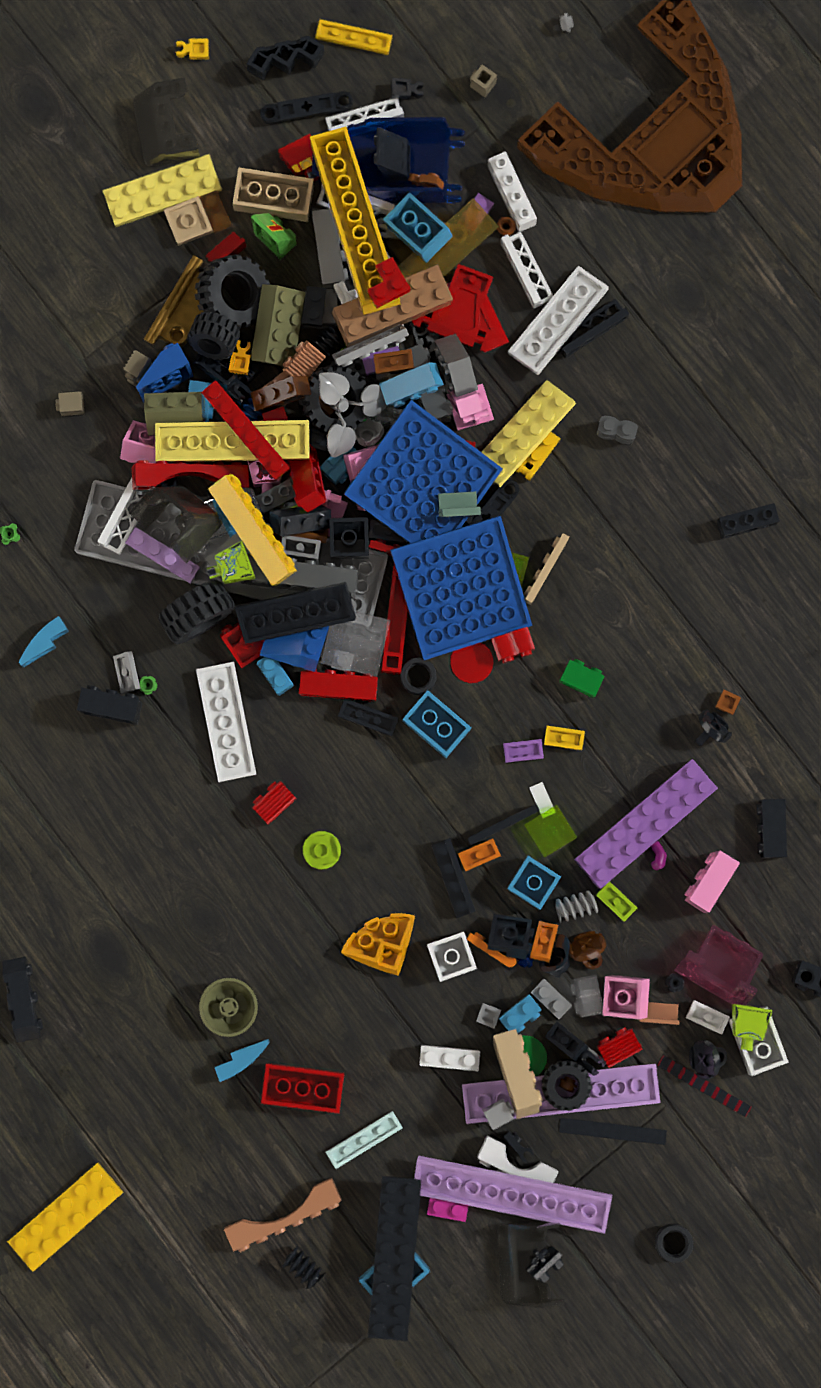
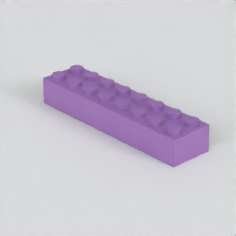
(645, 824)

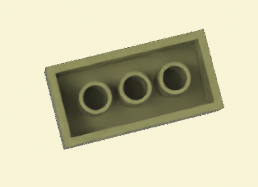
(277, 324)

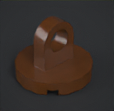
(587, 947)

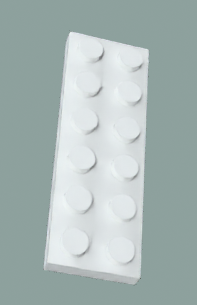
(558, 320)
(226, 722)

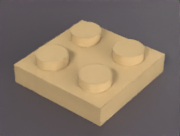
(188, 221)

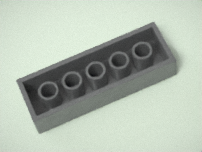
(308, 576)

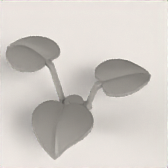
(331, 390)

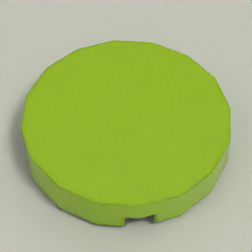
(321, 850)

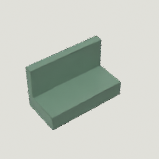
(458, 504)

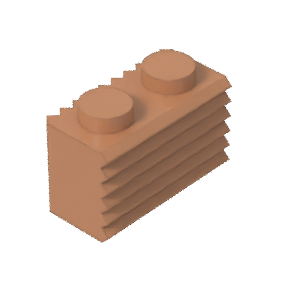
(304, 361)

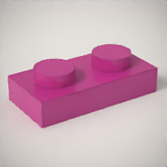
(447, 1209)

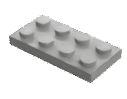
(364, 348)

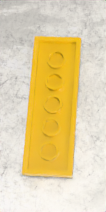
(65, 1217)

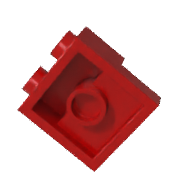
(235, 642)

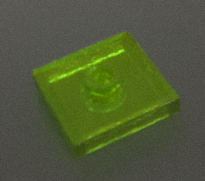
(550, 831)

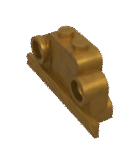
(179, 309)

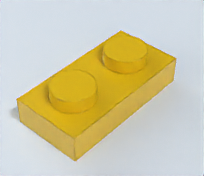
(564, 738)

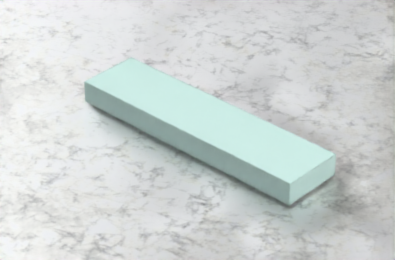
(364, 1139)

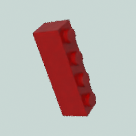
(307, 481)
(338, 685)

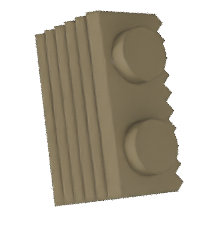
(136, 367)

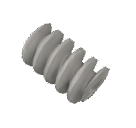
(575, 906)

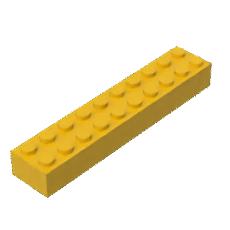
(351, 212)

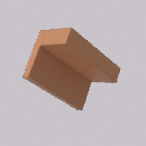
(662, 1013)

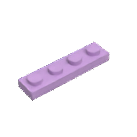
(162, 555)

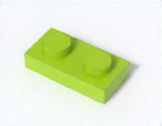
(616, 901)

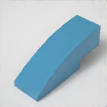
(43, 641)
(241, 1059)

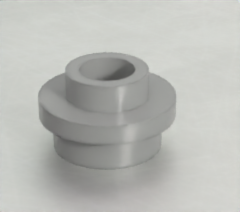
(566, 22)

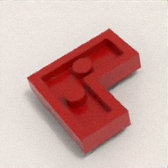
(393, 284)

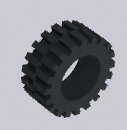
(311, 404)

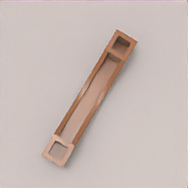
(245, 1231)

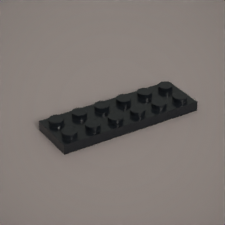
(295, 612)

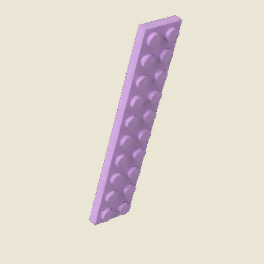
(610, 1089)
(513, 1194)

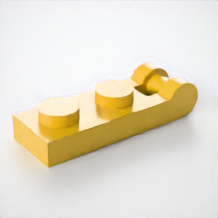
(538, 456)

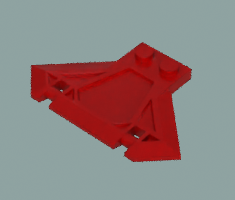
(468, 312)

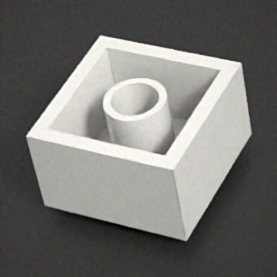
(451, 956)

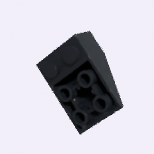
(392, 155)

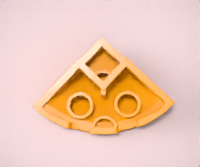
(381, 942)

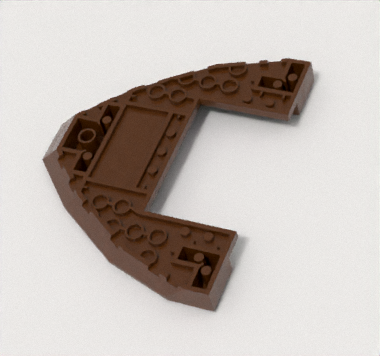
(680, 155)

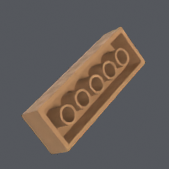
(427, 295)

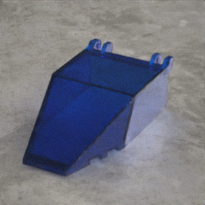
(429, 154)

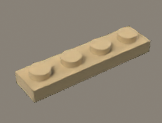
(549, 561)

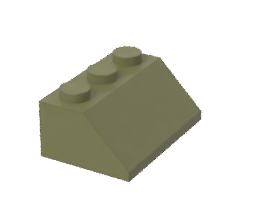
(173, 408)

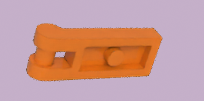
(478, 940)

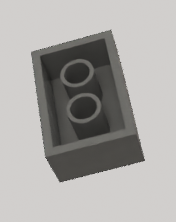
(455, 365)

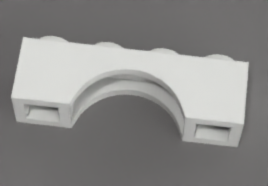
(494, 1154)

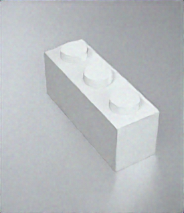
(449, 1057)

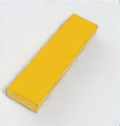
(353, 37)

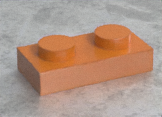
(479, 854)
(544, 941)

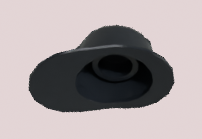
(559, 958)

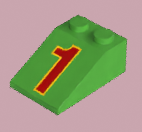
(273, 234)

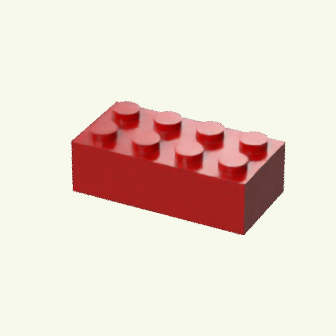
(302, 1087)

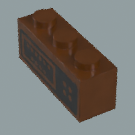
(281, 393)

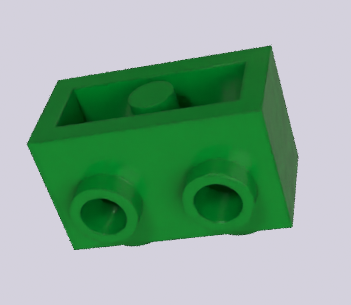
(582, 678)

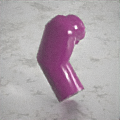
(660, 858)

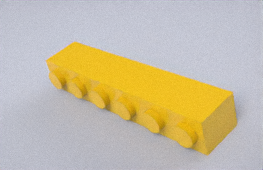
(252, 529)

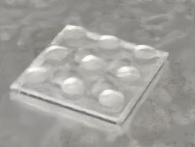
(357, 644)

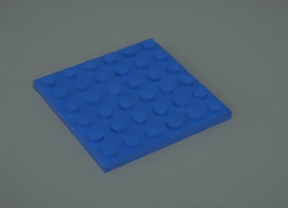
(414, 466)
(461, 587)

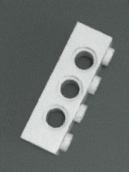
(512, 191)

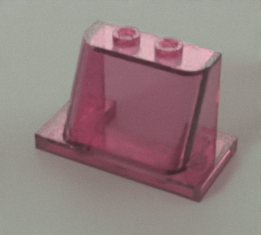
(722, 966)

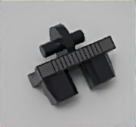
(543, 1261)

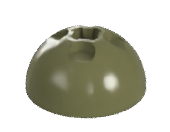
(219, 1015)

